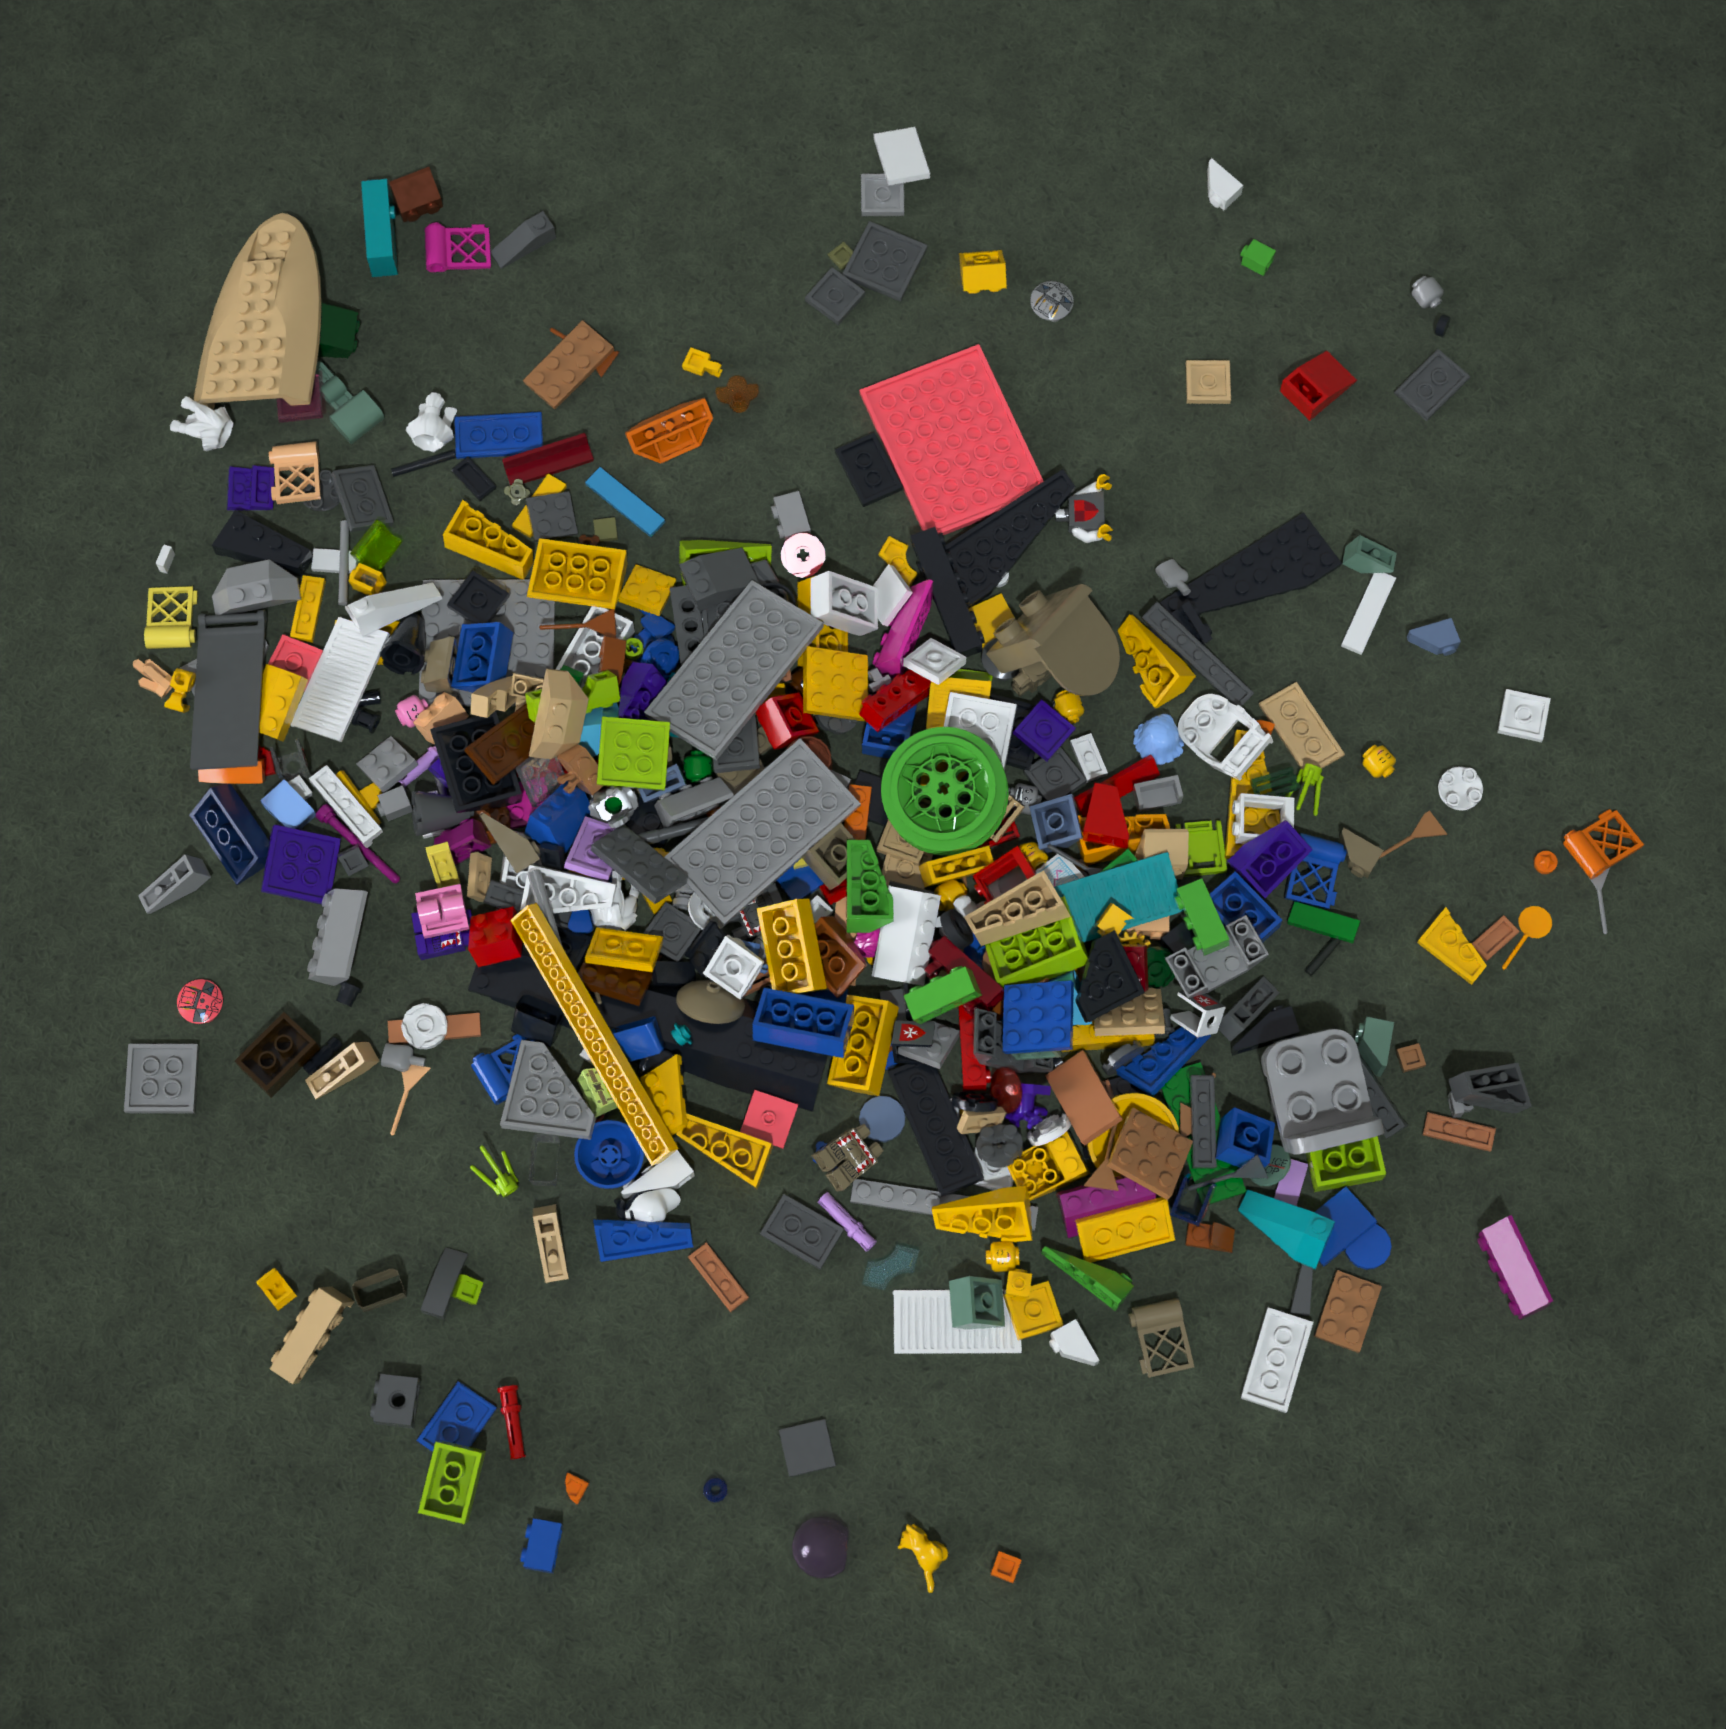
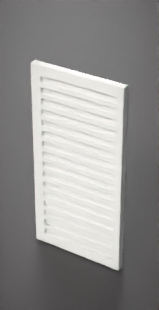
(339, 680)
(925, 1327)

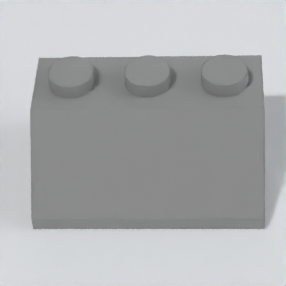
(692, 801)

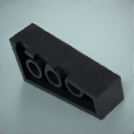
(254, 542)

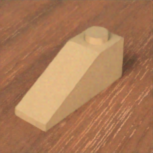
(342, 1068)
(550, 1243)

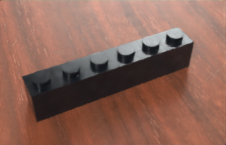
(946, 592)

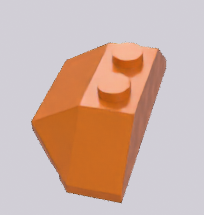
(671, 431)

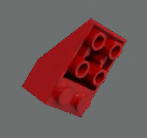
(1316, 384)

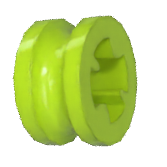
(635, 642)

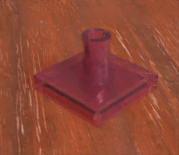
(302, 412)

